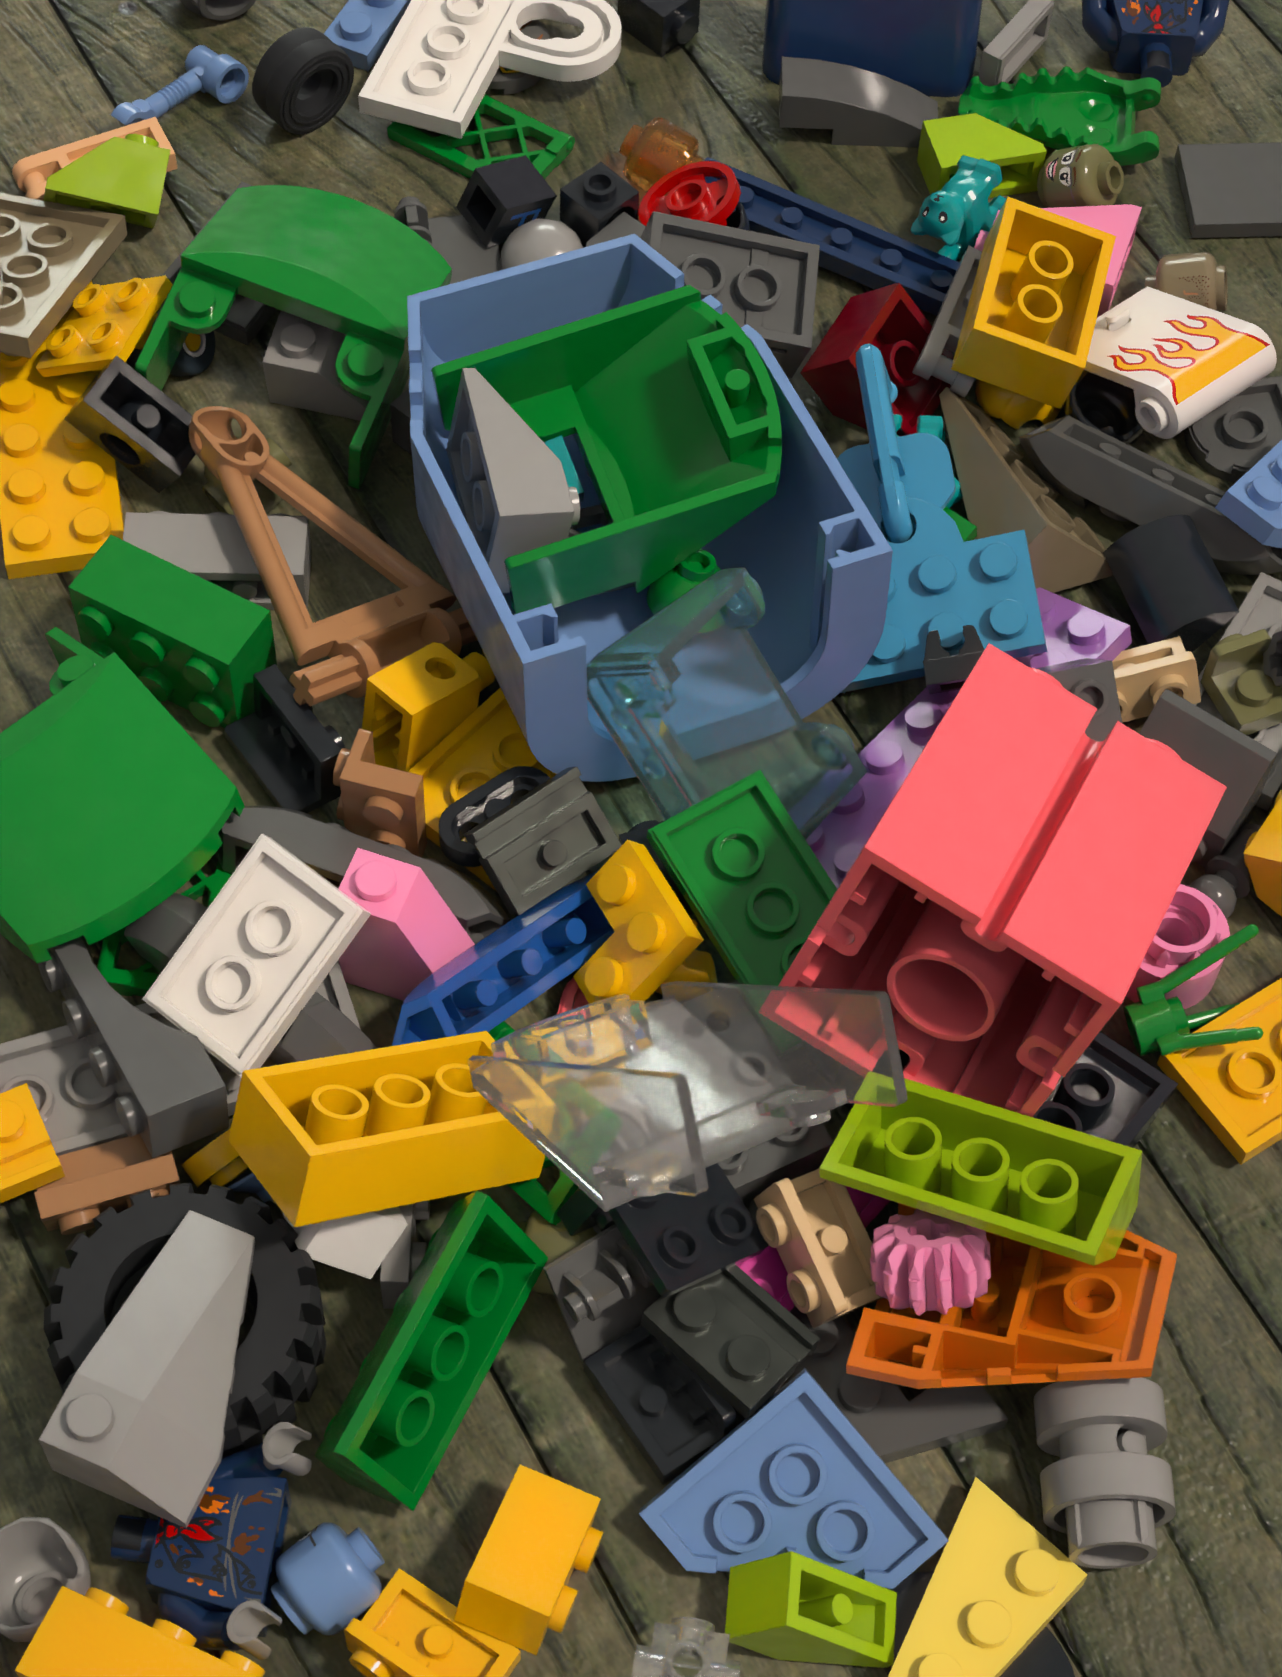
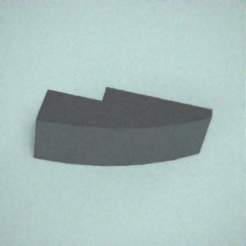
(851, 102)

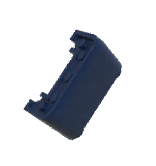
(910, 41)

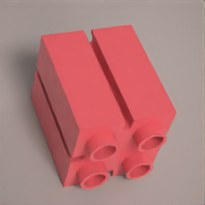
(1011, 886)

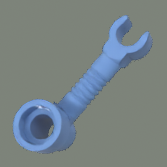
(206, 72)

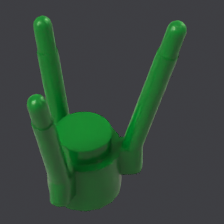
(1162, 1022)

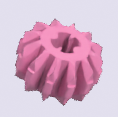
(929, 1262)

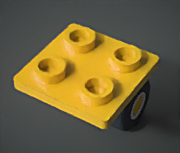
(118, 322)

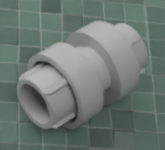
(1105, 1483)

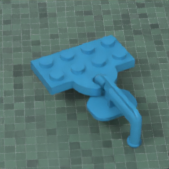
(933, 574)

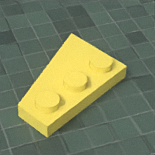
(987, 1594)

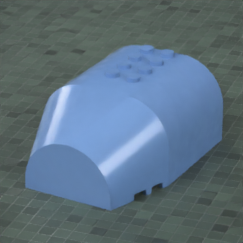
(806, 547)

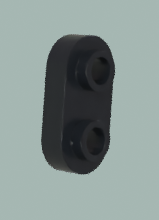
(480, 806)

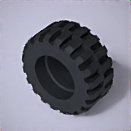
(287, 1333)

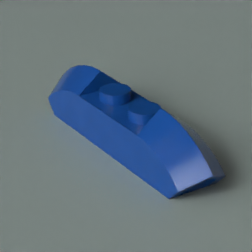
(506, 968)

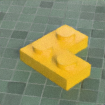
(648, 926)

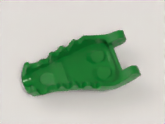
(1071, 110)

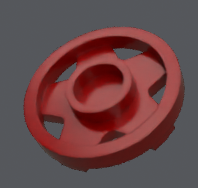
(691, 194)

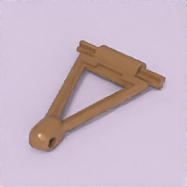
(357, 639)

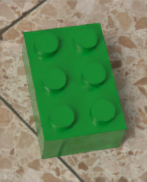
(174, 631)

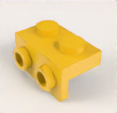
(415, 1635)

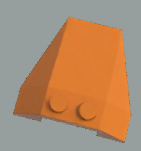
(1034, 1325)

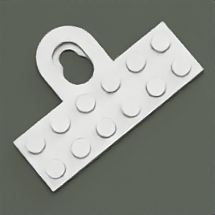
(452, 49)

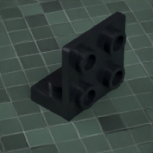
(675, 1234)

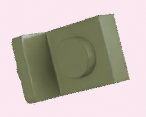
(1238, 683)

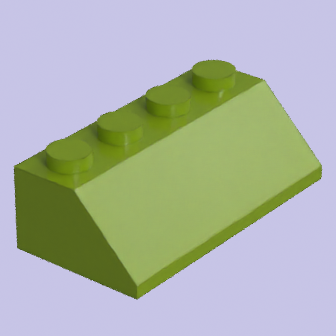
(991, 1171)

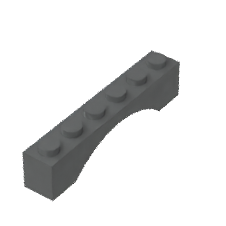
(160, 1073)

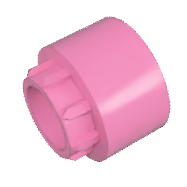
(1187, 930)

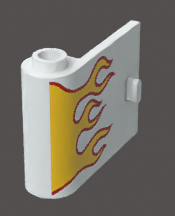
(1177, 358)

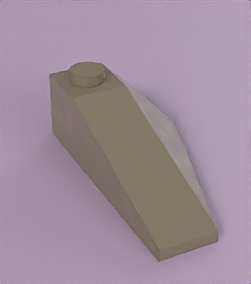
(1010, 497)

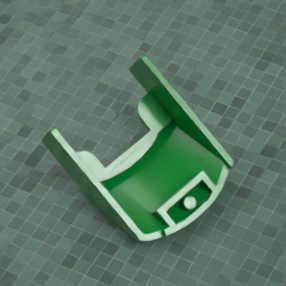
(319, 262)
(668, 426)
(100, 805)

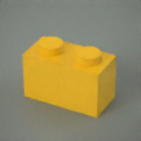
(528, 1559)

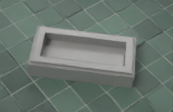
(1016, 42)

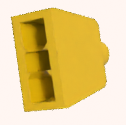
(421, 702)

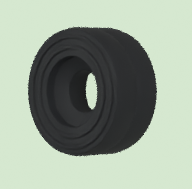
(302, 80)

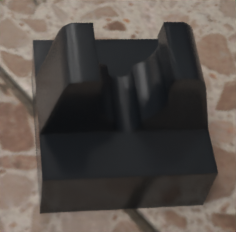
(949, 672)

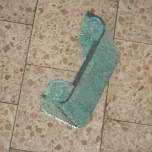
(705, 710)

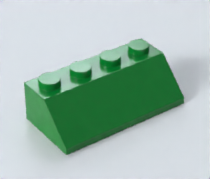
(433, 1353)

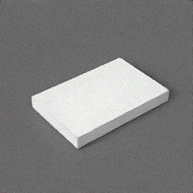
(256, 956)

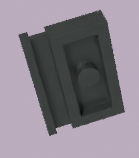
(543, 841)
(732, 1337)

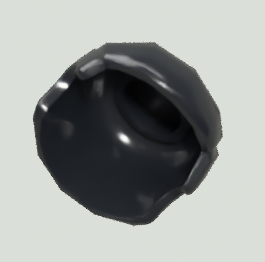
(1104, 407)

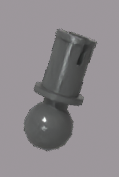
(1227, 874)

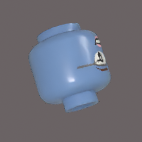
(328, 1578)

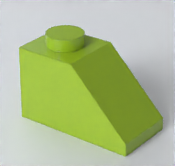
(975, 136)
(115, 178)
(810, 1613)

